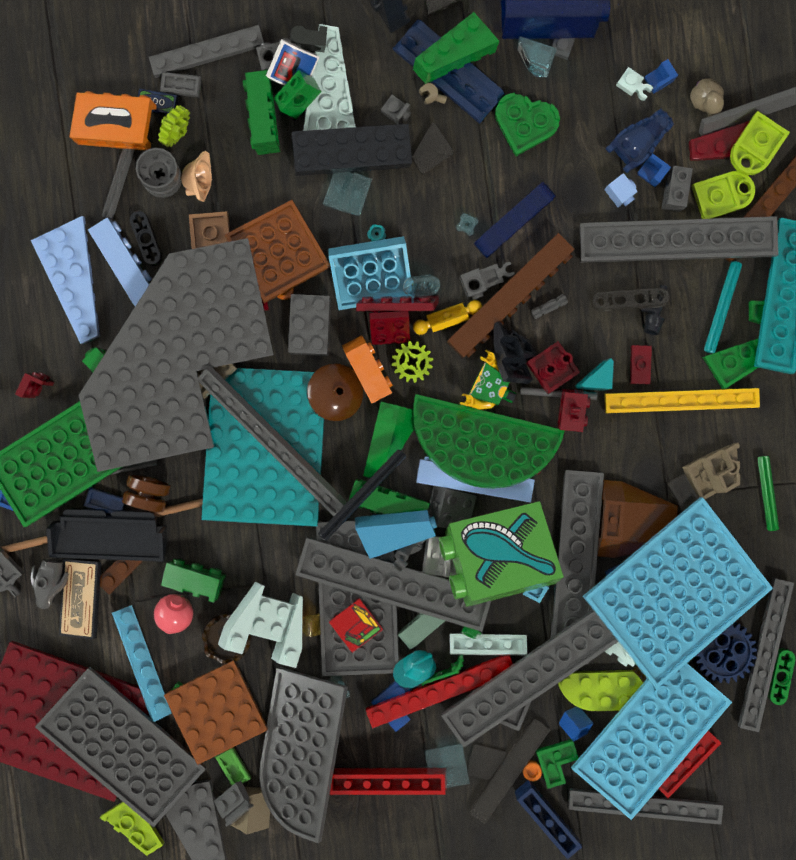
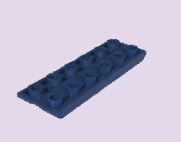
(464, 86)

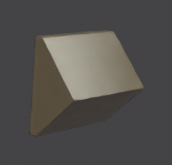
(257, 817)

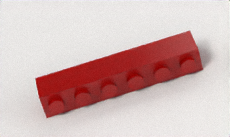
(389, 781)

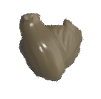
(708, 96)

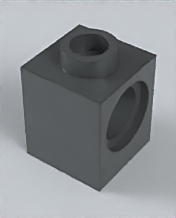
(473, 275)

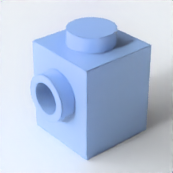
(621, 190)

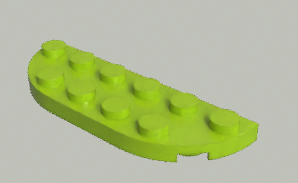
(600, 689)

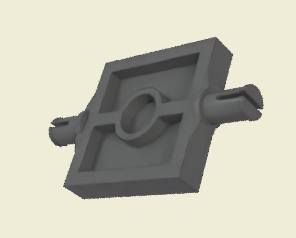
(9, 573)

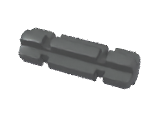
(549, 306)

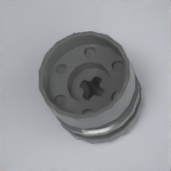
(154, 163)

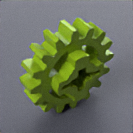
(174, 126)
(404, 366)

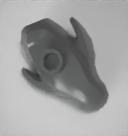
(48, 581)

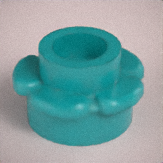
(376, 228)

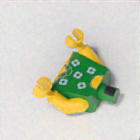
(488, 386)

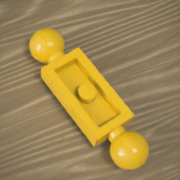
(447, 317)

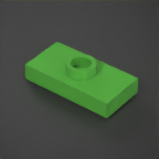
(233, 766)

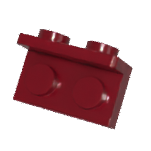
(31, 384)

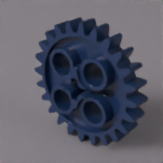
(740, 658)

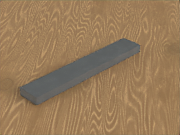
(745, 112)

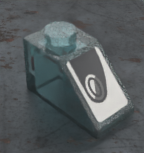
(536, 56)

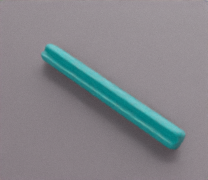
(723, 306)

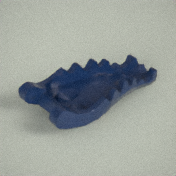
(639, 140)

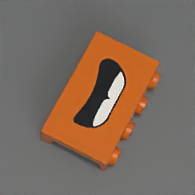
(112, 120)

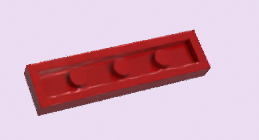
(690, 763)

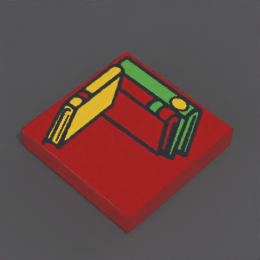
(355, 625)

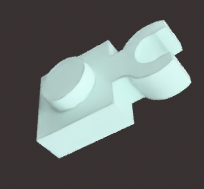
(631, 83)

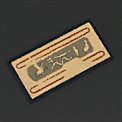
(80, 599)

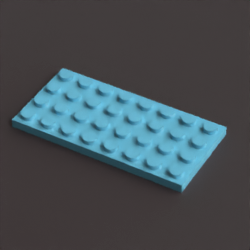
(650, 738)

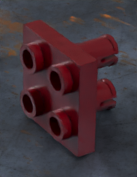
(389, 327)
(553, 367)

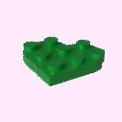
(525, 121)

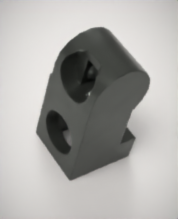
(309, 39)

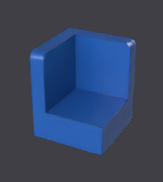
(662, 76)
(653, 170)
(575, 723)

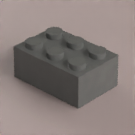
(309, 325)

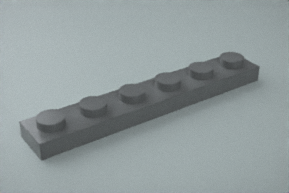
(206, 51)

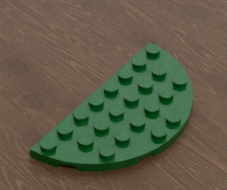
(482, 445)

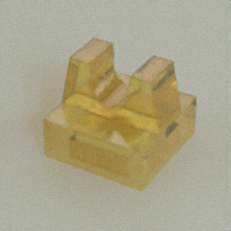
(312, 625)

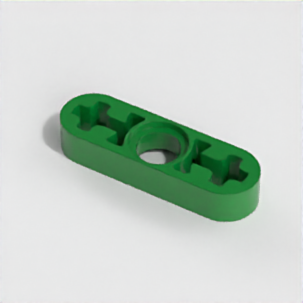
(786, 682)

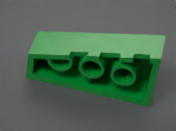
(460, 46)
(389, 501)

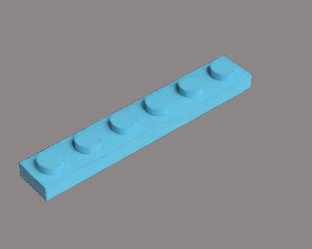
(141, 663)

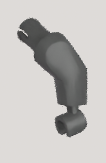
(403, 553)

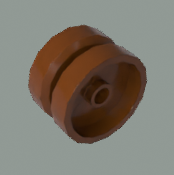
(146, 493)

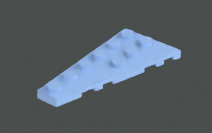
(70, 272)

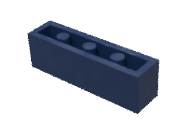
(548, 819)

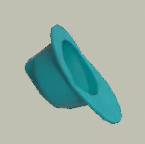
(414, 669)

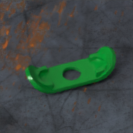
(447, 672)

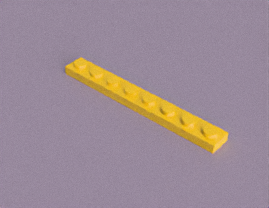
(682, 400)

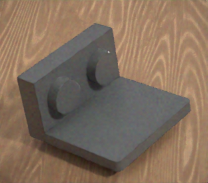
(450, 506)

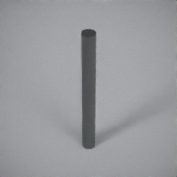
(556, 393)

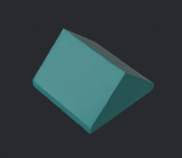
(599, 378)

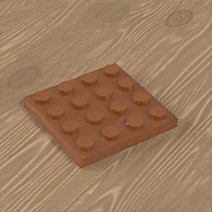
(281, 250)
(215, 712)

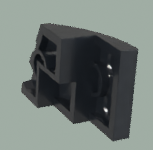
(512, 354)

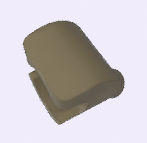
(432, 91)

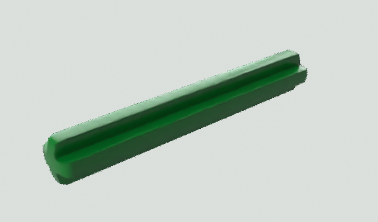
(768, 493)

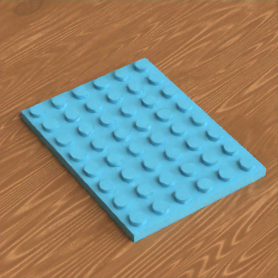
(678, 592)

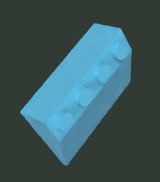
(369, 270)

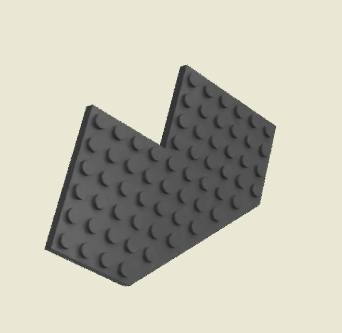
(146, 388)

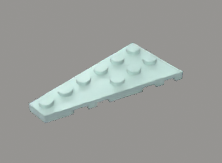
(333, 105)

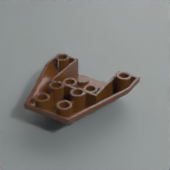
(630, 518)

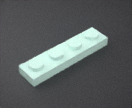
(488, 644)

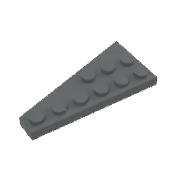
(198, 822)

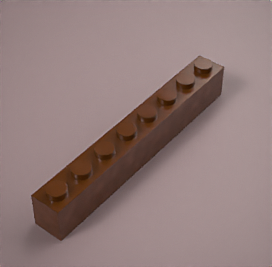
(510, 295)

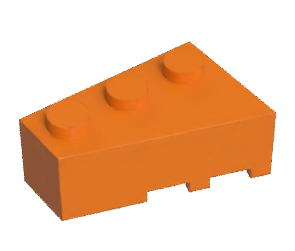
(367, 369)

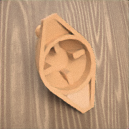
(198, 177)

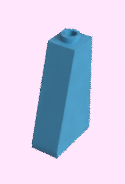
(394, 531)

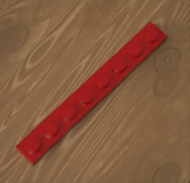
(436, 691)

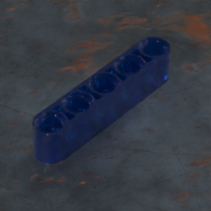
(514, 219)

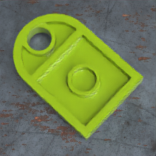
(757, 144)
(722, 194)

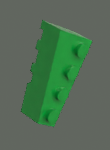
(262, 113)

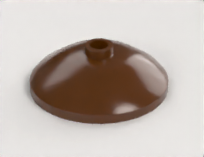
(323, 394)

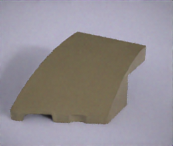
(714, 472)

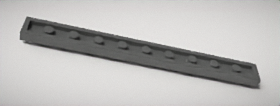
(271, 440)

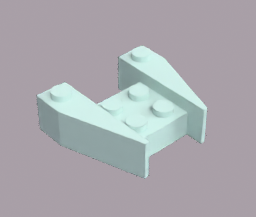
(266, 619)

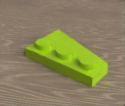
(134, 827)

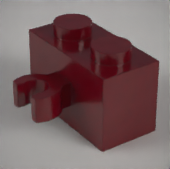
(573, 410)

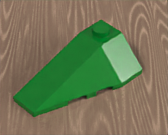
(391, 432)

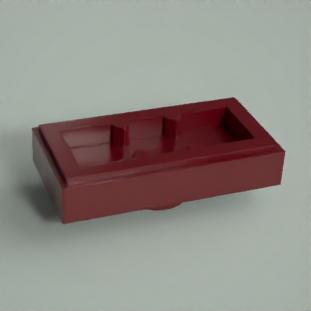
(640, 364)

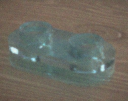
(420, 286)

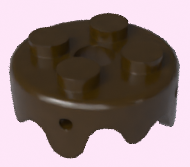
(211, 638)

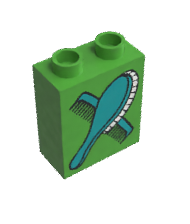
(500, 554)

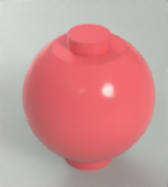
(173, 613)

